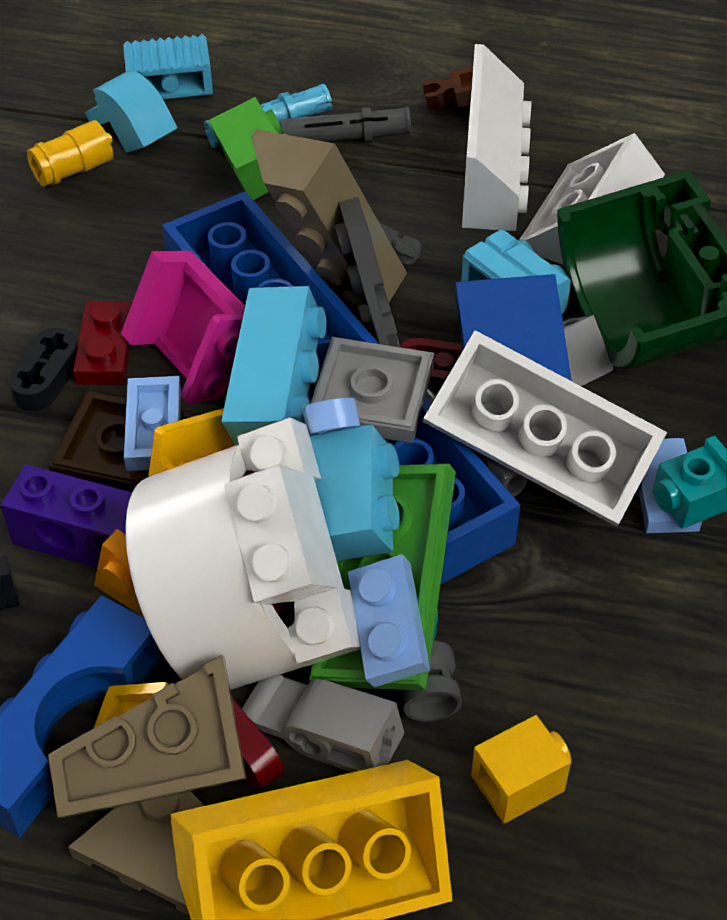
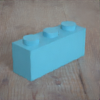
(273, 359)

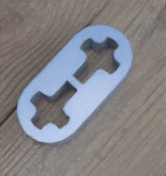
(331, 415)

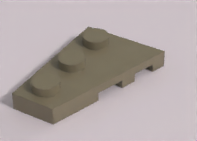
(158, 749)

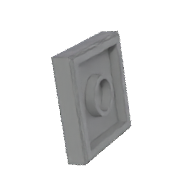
(383, 380)

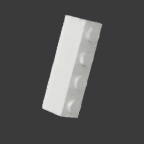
(496, 146)
(545, 428)

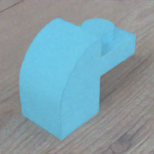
(133, 110)

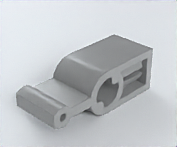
(327, 721)

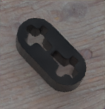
(37, 365)

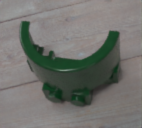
(640, 300)

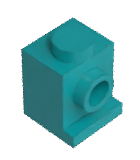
(693, 484)

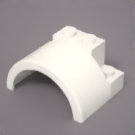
(226, 546)

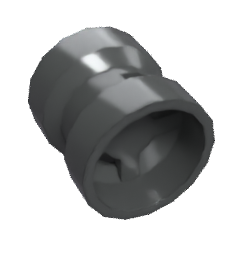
(442, 693)

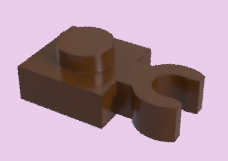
(457, 89)

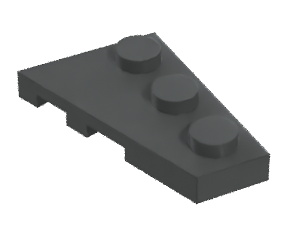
(366, 274)

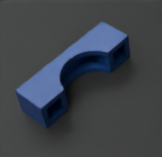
(100, 651)

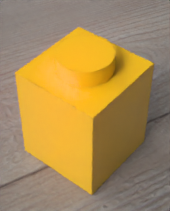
(521, 768)

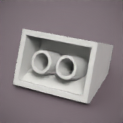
(594, 175)

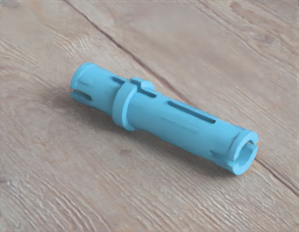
(290, 106)

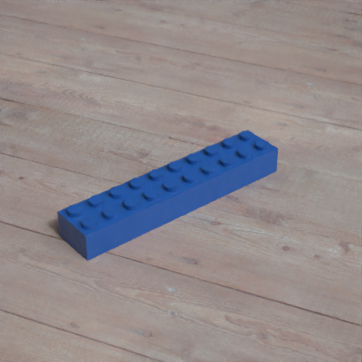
(251, 252)

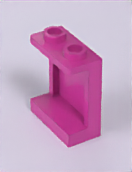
(189, 320)

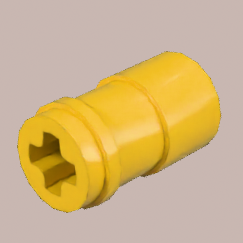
(71, 153)

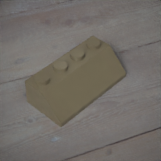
(307, 185)

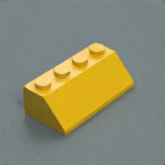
(318, 849)

